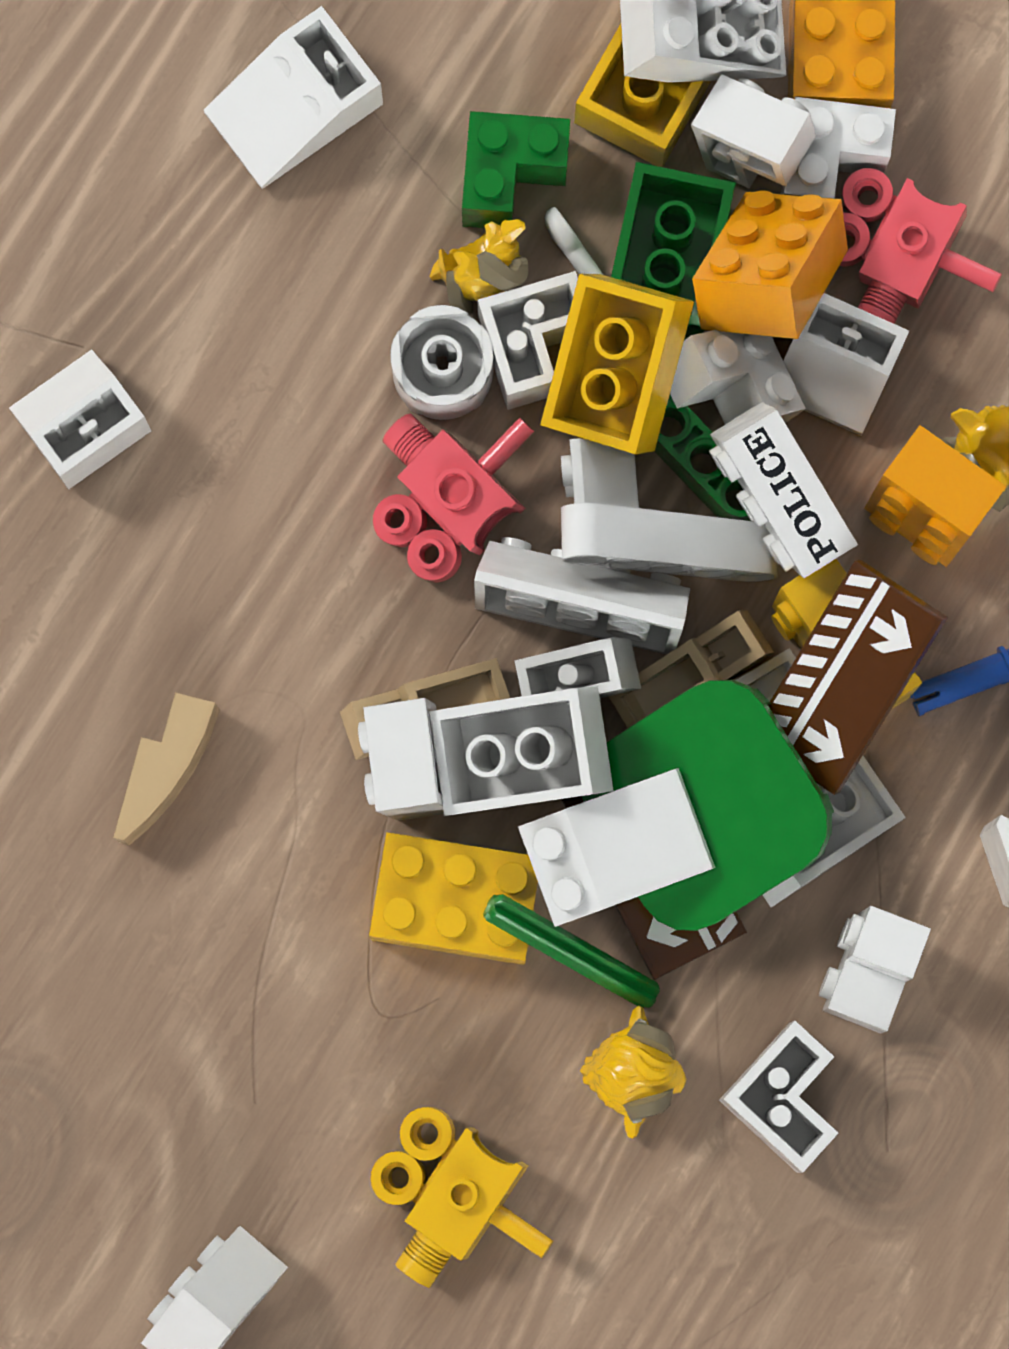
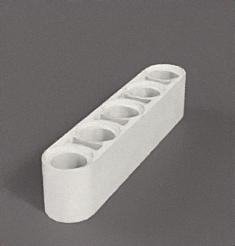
(665, 542)

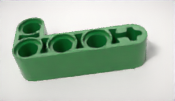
(678, 451)

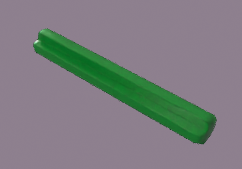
(571, 951)

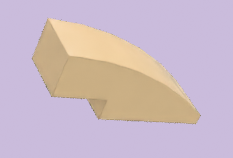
(715, 655)
(450, 689)
(165, 766)

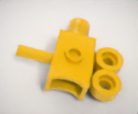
(456, 1200)

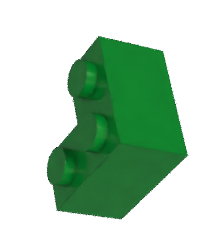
(508, 152)

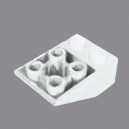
(702, 39)
(295, 98)

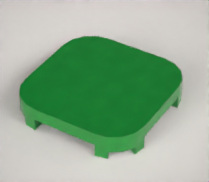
(746, 788)

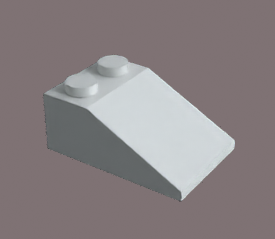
(616, 847)

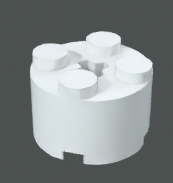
(414, 355)

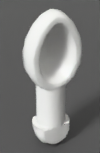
(569, 243)

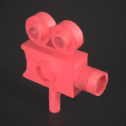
(907, 245)
(451, 489)

